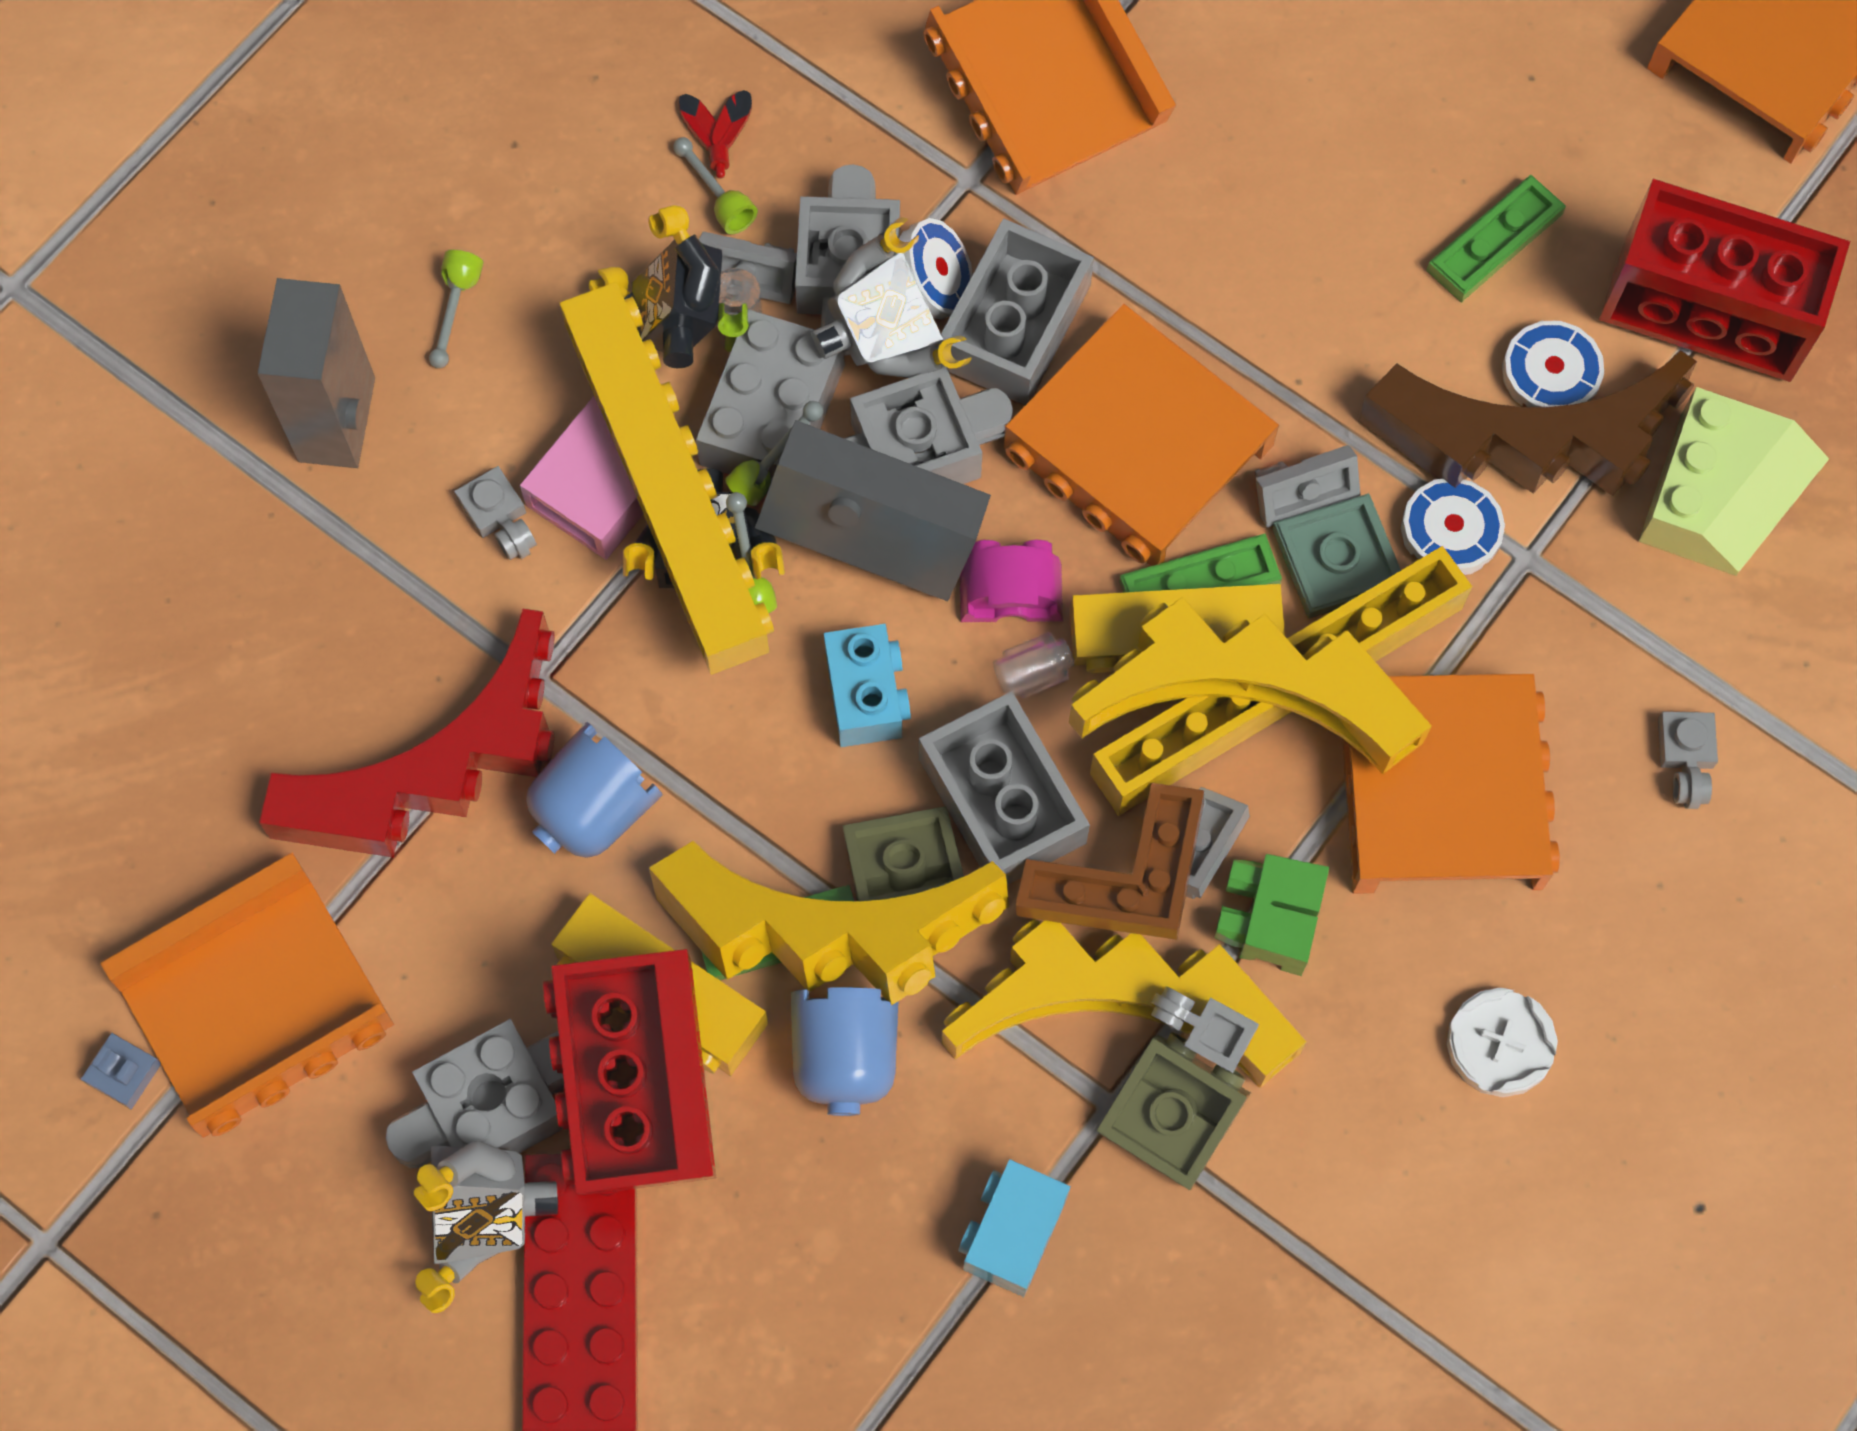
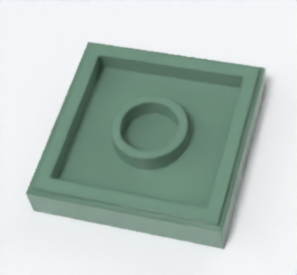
(1335, 553)

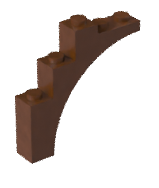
(1461, 435)

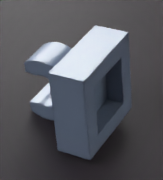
(121, 1071)

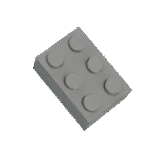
(1017, 310)
(764, 392)
(1003, 788)

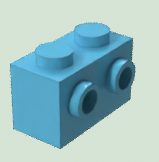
(864, 685)
(1014, 1228)

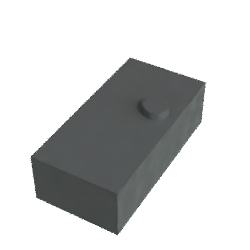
(317, 372)
(872, 511)

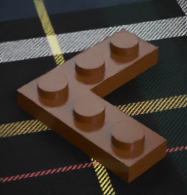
(1135, 903)

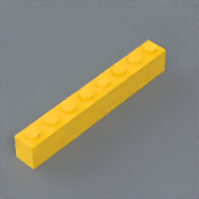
(665, 478)
(1209, 726)

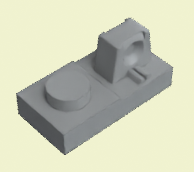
(770, 264)
(1307, 485)
(1218, 830)

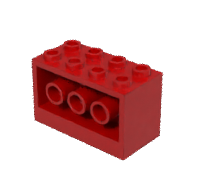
(1724, 280)
(670, 1080)

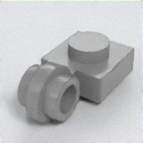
(493, 506)
(1689, 743)
(1217, 1034)

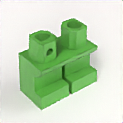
(1282, 912)

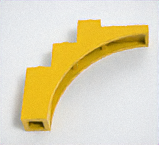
(1256, 662)
(817, 938)
(1062, 978)

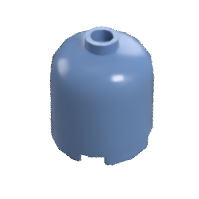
(587, 796)
(844, 1047)

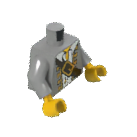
(884, 313)
(476, 1212)

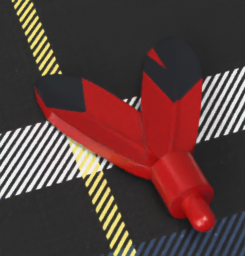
(719, 135)

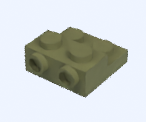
(902, 854)
(1174, 1109)

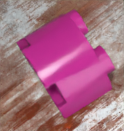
(1011, 582)

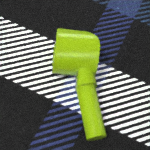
(732, 325)

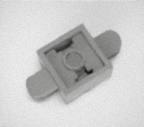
(834, 229)
(931, 416)
(482, 1093)

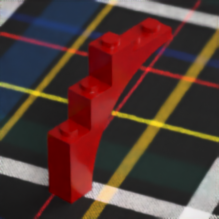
(366, 805)

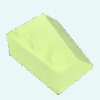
(1728, 481)

